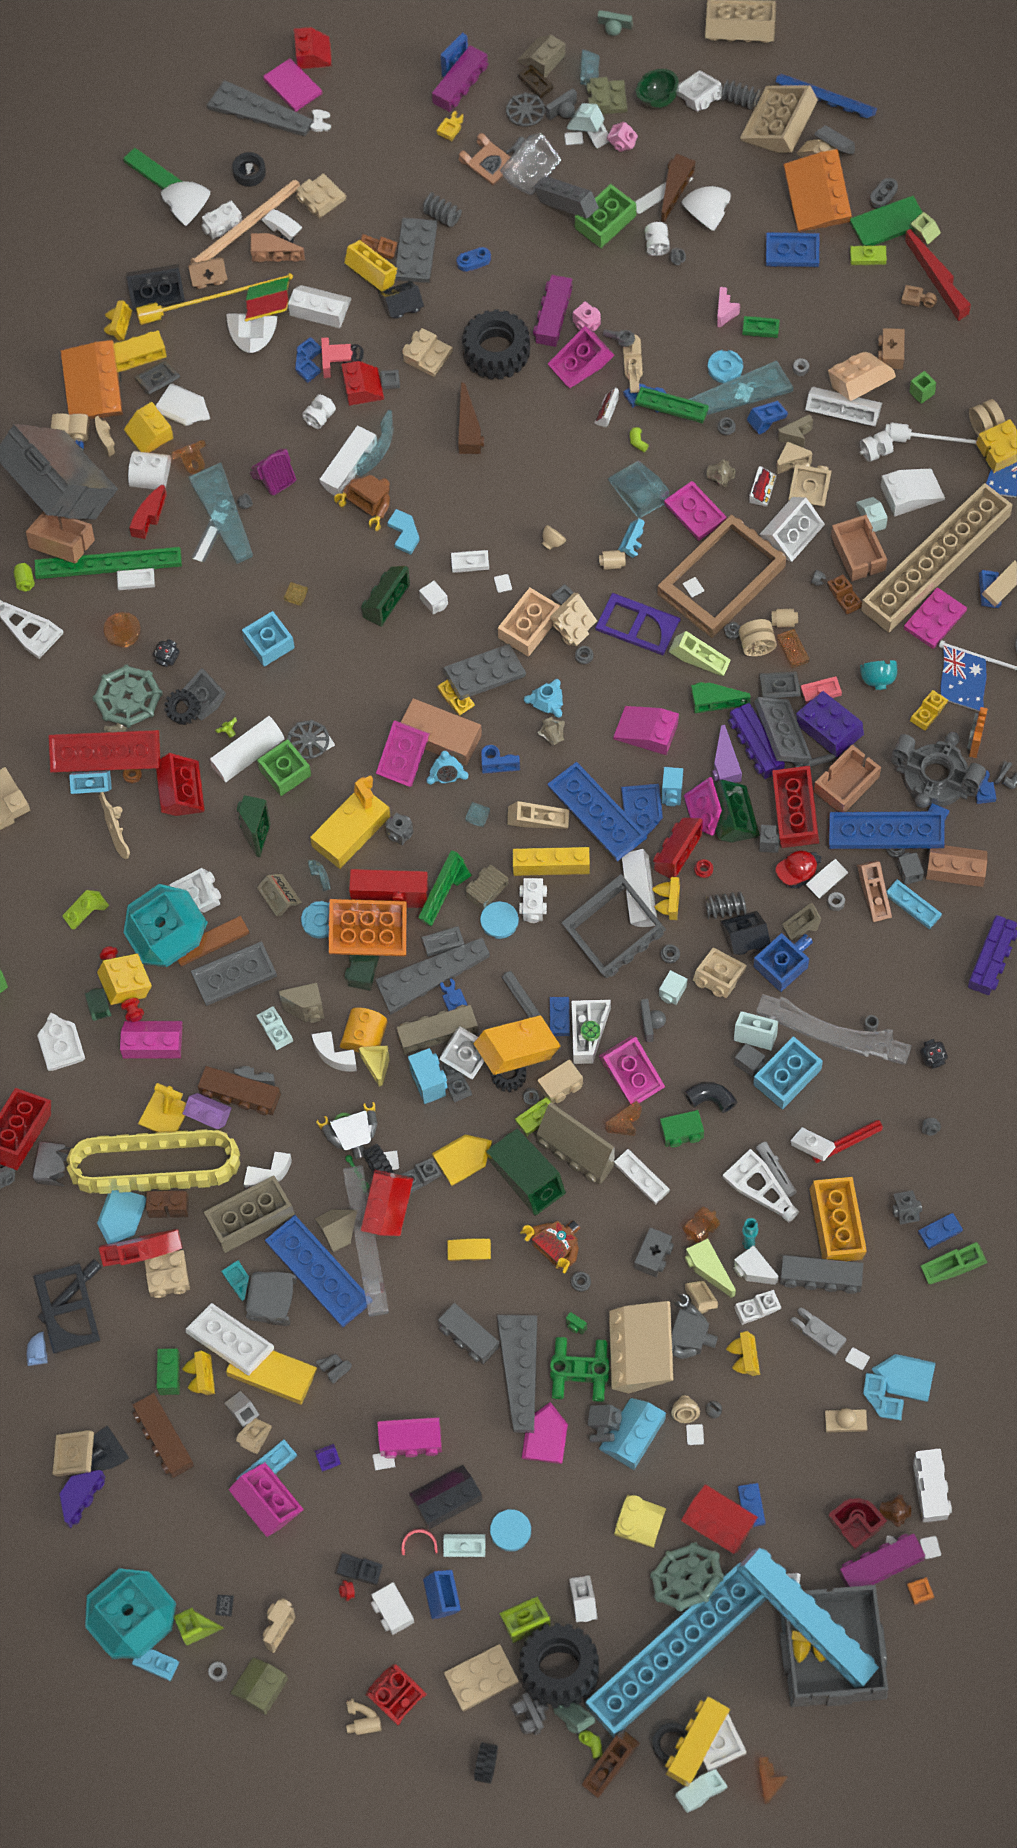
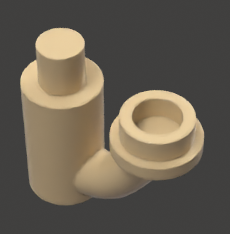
(365, 1725)

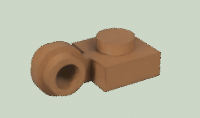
(913, 296)

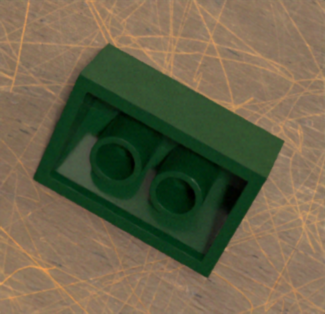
(386, 595)
(737, 815)
(254, 822)

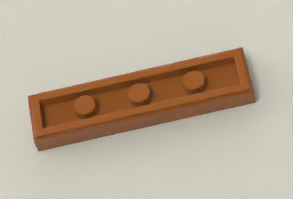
(216, 939)

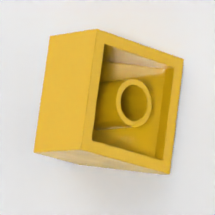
(148, 429)

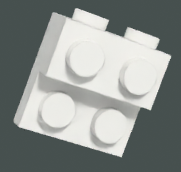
(700, 90)
(201, 889)

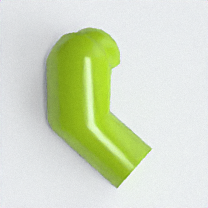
(635, 439)
(592, 1741)

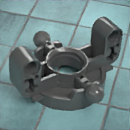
(912, 763)

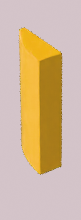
(279, 1376)

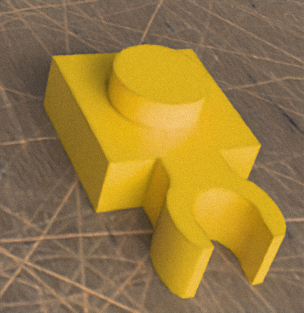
(450, 128)

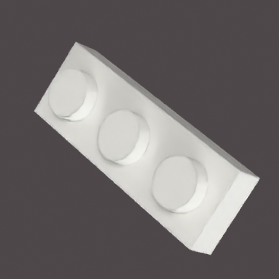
(641, 1176)

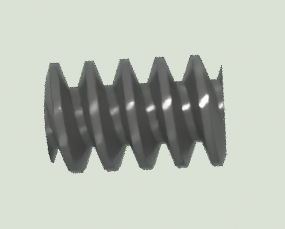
(740, 95)
(441, 211)
(725, 905)

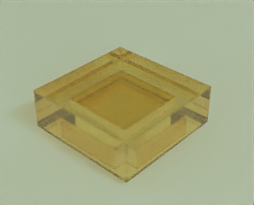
(296, 593)

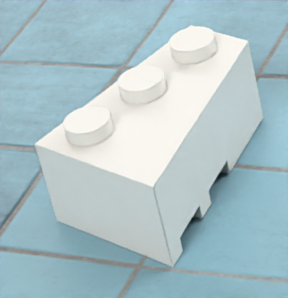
(584, 1011)
(931, 1485)

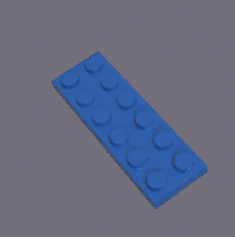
(597, 811)
(887, 830)
(318, 1271)

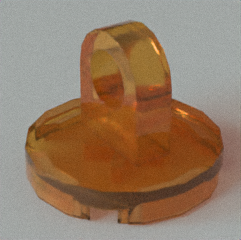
(189, 454)
(122, 629)

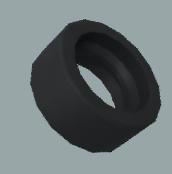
(246, 180)
(670, 1727)

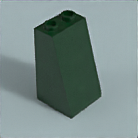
(526, 1171)

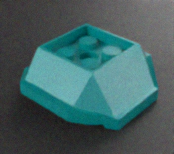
(176, 938)
(133, 1634)

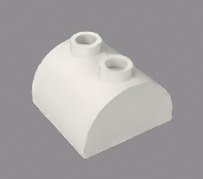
(148, 470)
(462, 1053)

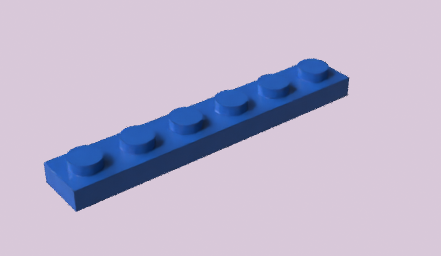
(832, 98)

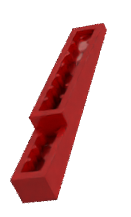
(939, 276)

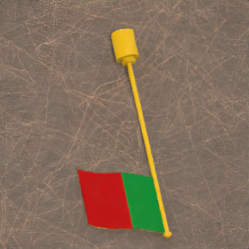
(262, 300)

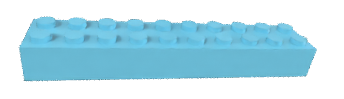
(674, 1653)

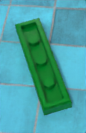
(150, 169)
(671, 404)
(441, 888)

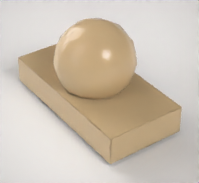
(701, 1296)
(846, 1420)

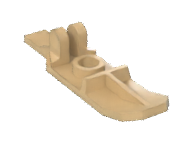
(633, 372)
(111, 816)

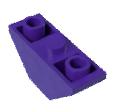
(79, 1494)

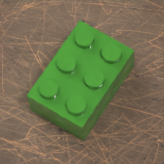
(612, 216)

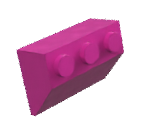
(151, 1039)
(409, 1437)
(265, 1499)

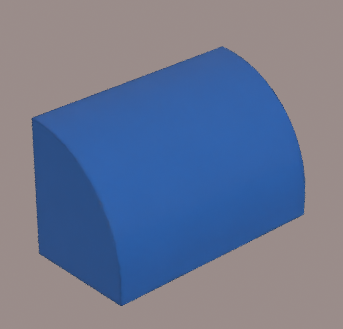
(441, 1594)

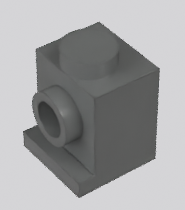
(769, 839)

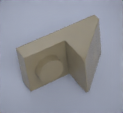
(793, 431)
(801, 922)

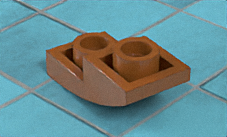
(844, 594)

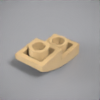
(104, 436)

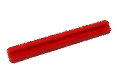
(854, 1138)

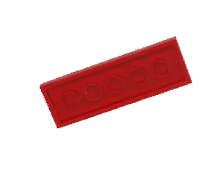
(104, 751)

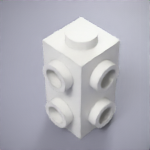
(221, 220)
(533, 905)

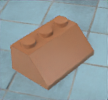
(957, 865)

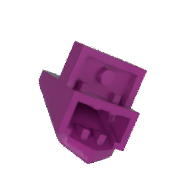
(275, 471)

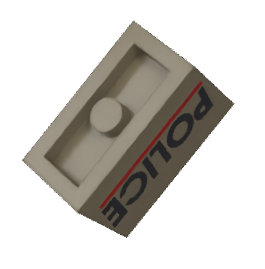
(278, 893)

